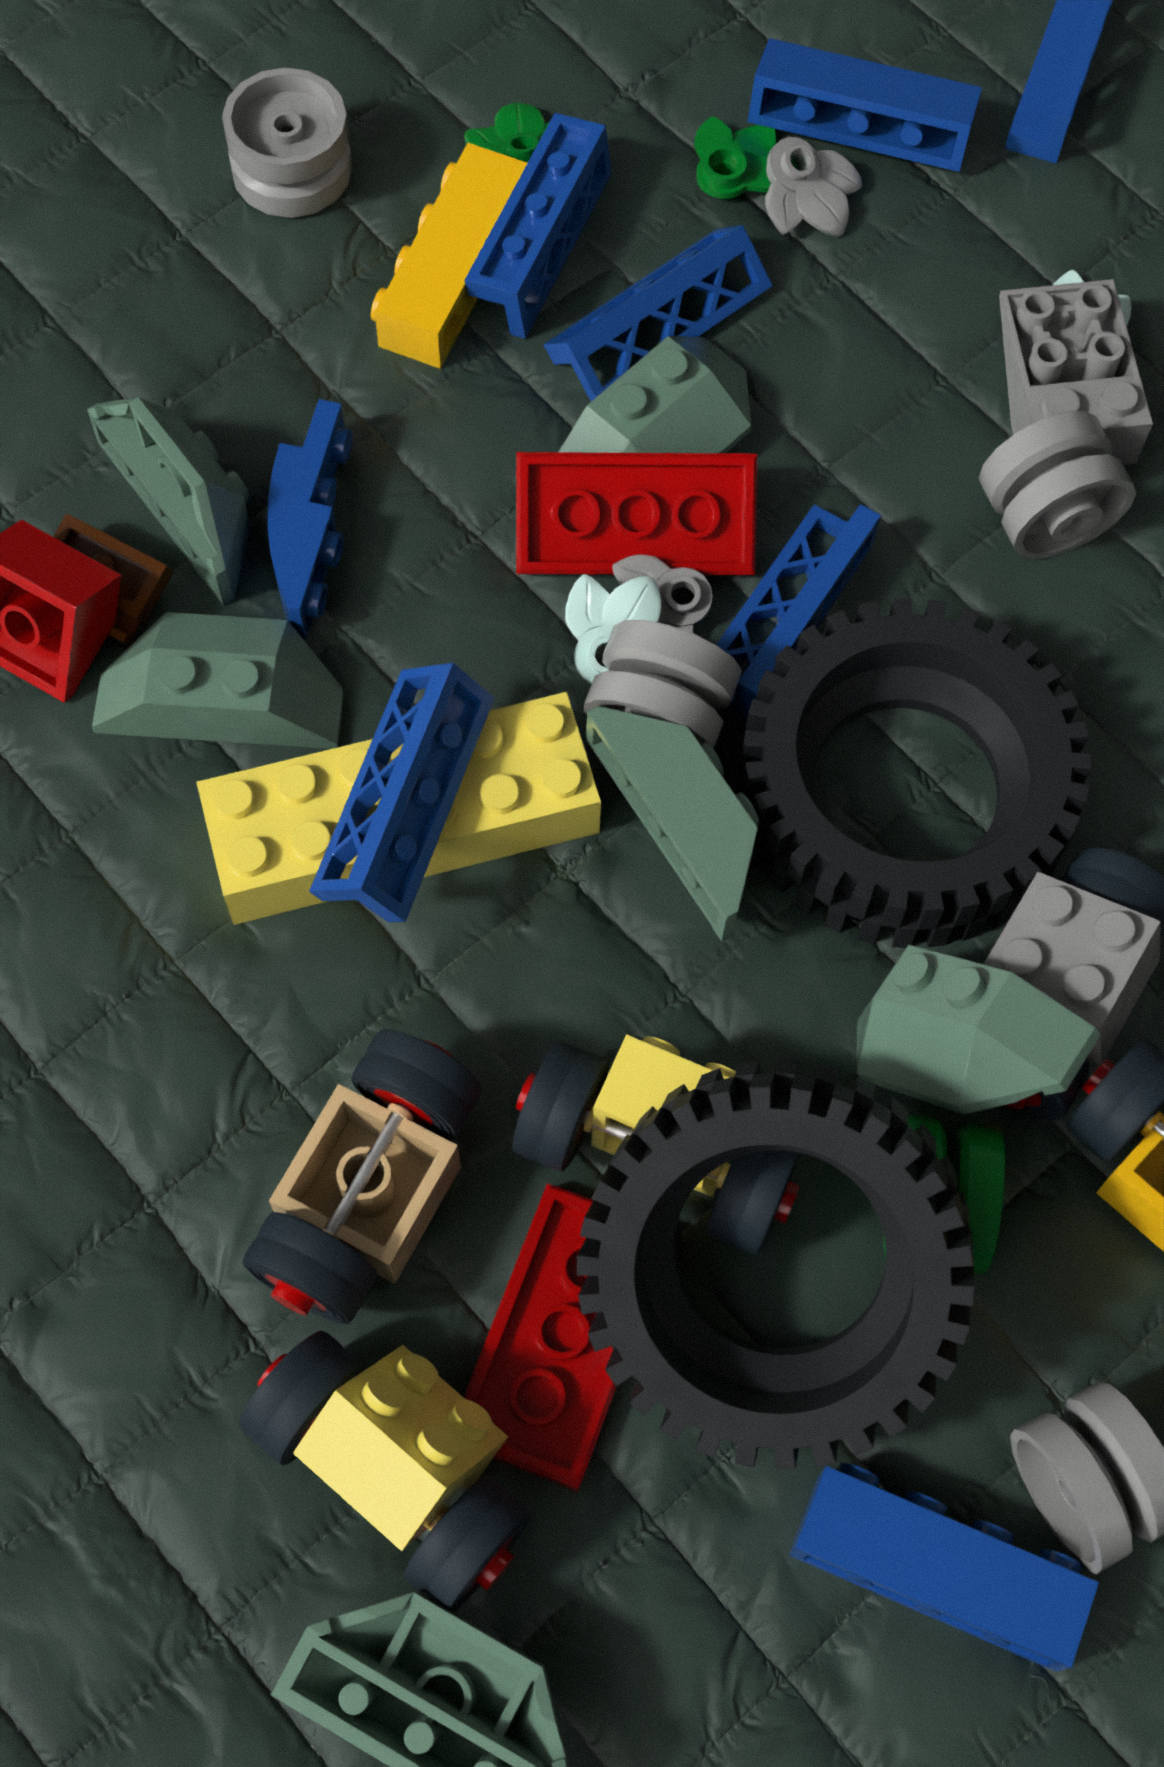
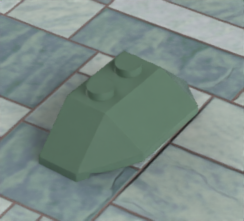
(671, 401)
(180, 485)
(221, 684)
(682, 804)
(967, 1035)
(423, 1689)

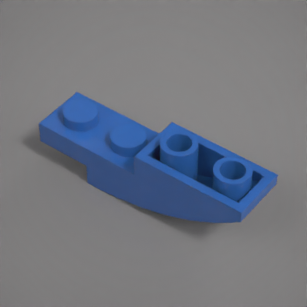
(302, 515)

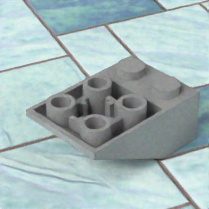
(1074, 354)

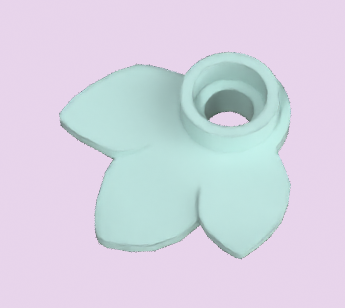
(594, 612)

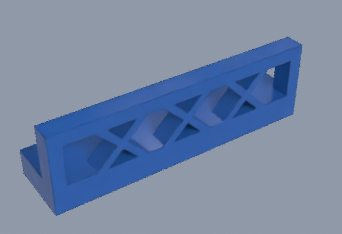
(1057, 78)
(542, 220)
(652, 292)
(825, 583)
(413, 788)

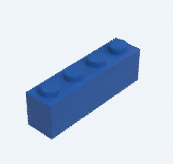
(863, 104)
(944, 1567)

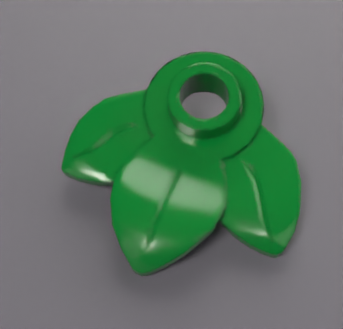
(515, 131)
(733, 160)

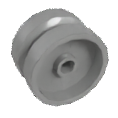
(288, 142)
(1057, 485)
(666, 677)
(1094, 1475)

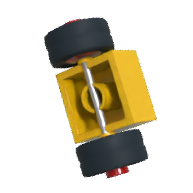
(1117, 1107)

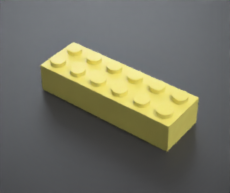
(519, 794)

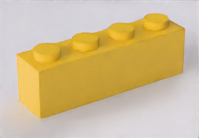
(428, 293)

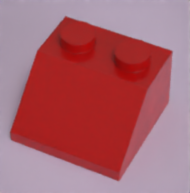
(52, 609)

